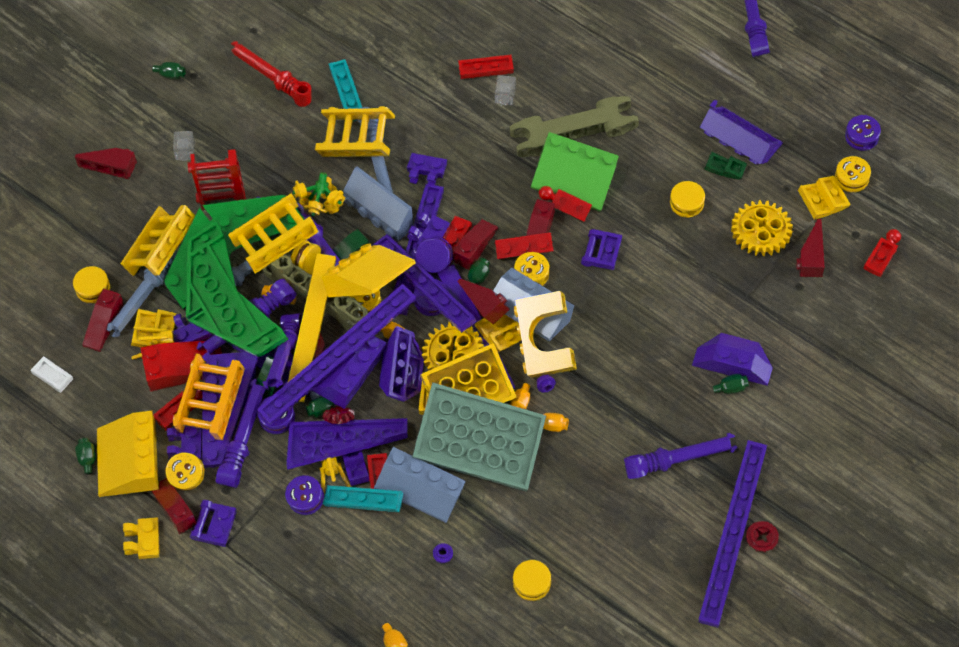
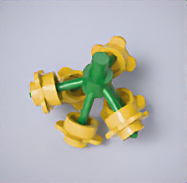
(324, 189)

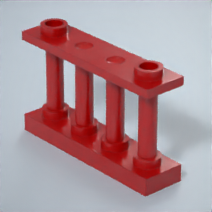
(233, 173)

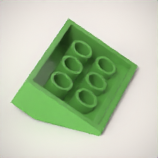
(575, 169)

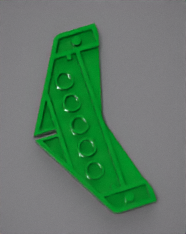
(230, 217)
(217, 304)

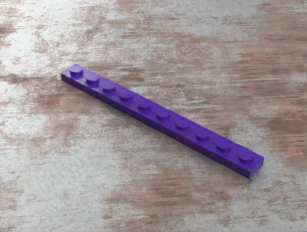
(336, 354)
(732, 534)

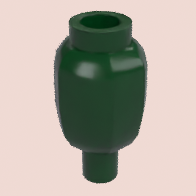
(170, 70)
(479, 271)
(732, 384)
(318, 407)
(85, 454)

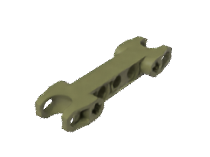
(603, 118)
(342, 308)

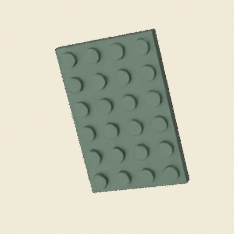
(479, 437)

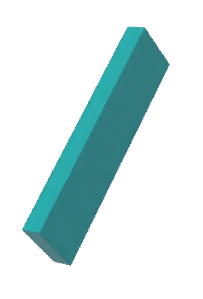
(345, 85)
(363, 498)

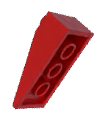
(170, 363)

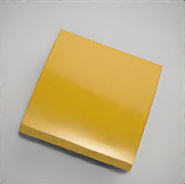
(824, 197)
(145, 318)
(502, 333)

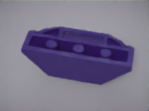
(732, 356)
(401, 366)

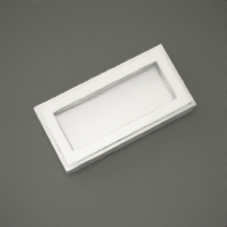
(52, 374)

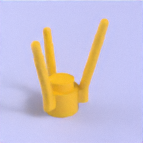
(163, 336)
(330, 468)

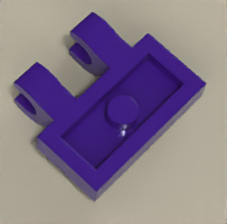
(426, 165)
(434, 228)
(188, 332)
(190, 441)

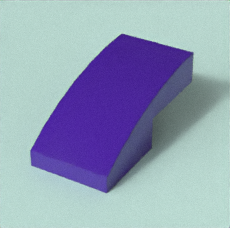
(355, 468)

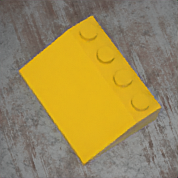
(365, 271)
(474, 373)
(127, 455)

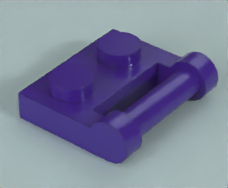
(607, 252)
(219, 526)

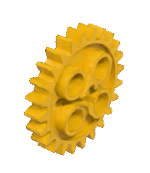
(761, 228)
(435, 350)

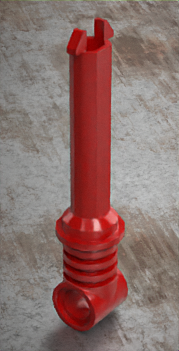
(282, 79)

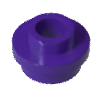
(545, 383)
(442, 558)

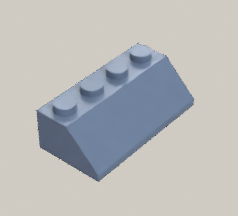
(378, 204)
(518, 286)
(421, 484)

